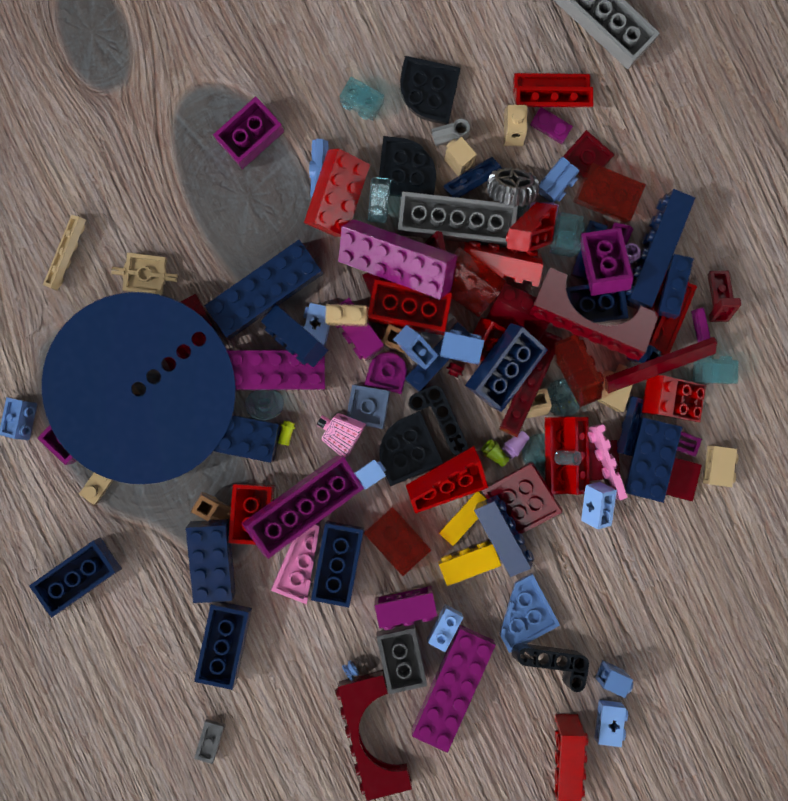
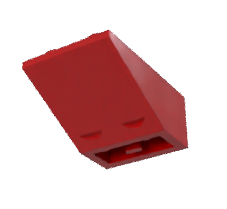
(674, 398)

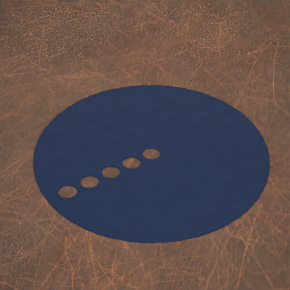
(92, 399)

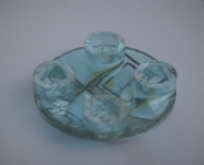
(562, 399)

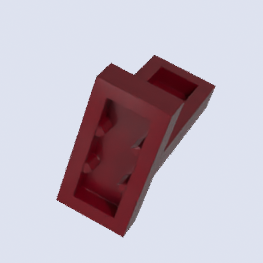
(722, 297)

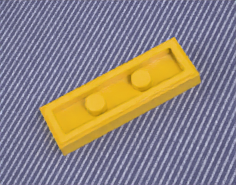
(462, 520)

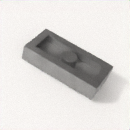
(209, 741)

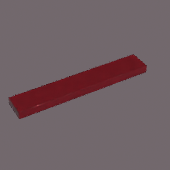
(660, 365)
(527, 392)

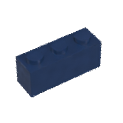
(674, 286)

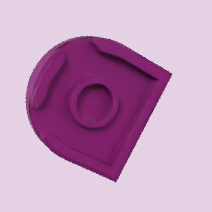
(387, 372)

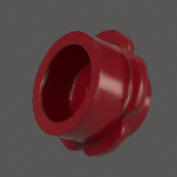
(455, 370)

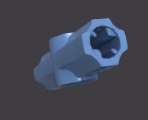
(318, 152)

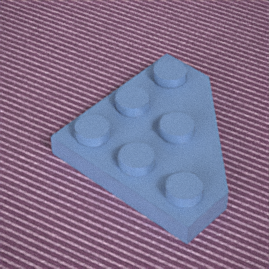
(527, 614)

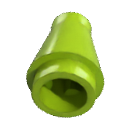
(494, 452)

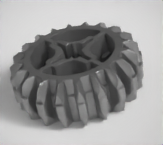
(513, 186)

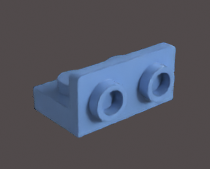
(17, 419)

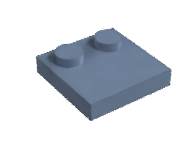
(368, 405)

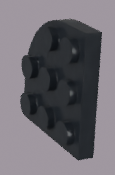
(429, 88)
(407, 167)
(408, 449)

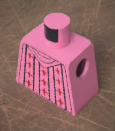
(341, 433)

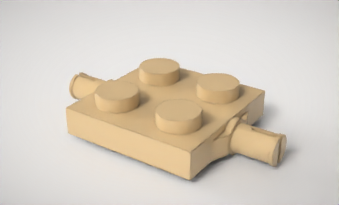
(144, 273)

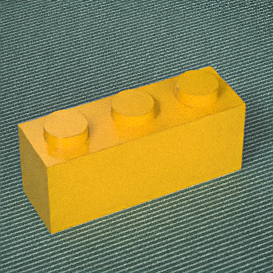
(469, 562)

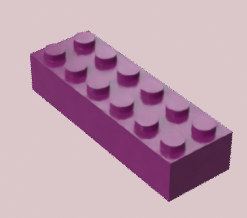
(397, 258)
(275, 371)
(302, 506)
(453, 688)

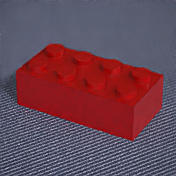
(336, 192)
(403, 306)

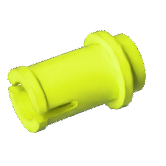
(286, 432)

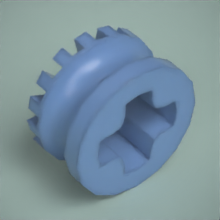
(351, 670)

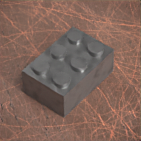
(401, 659)

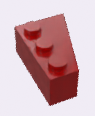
(533, 228)

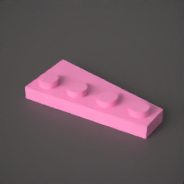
(608, 461)
(296, 569)

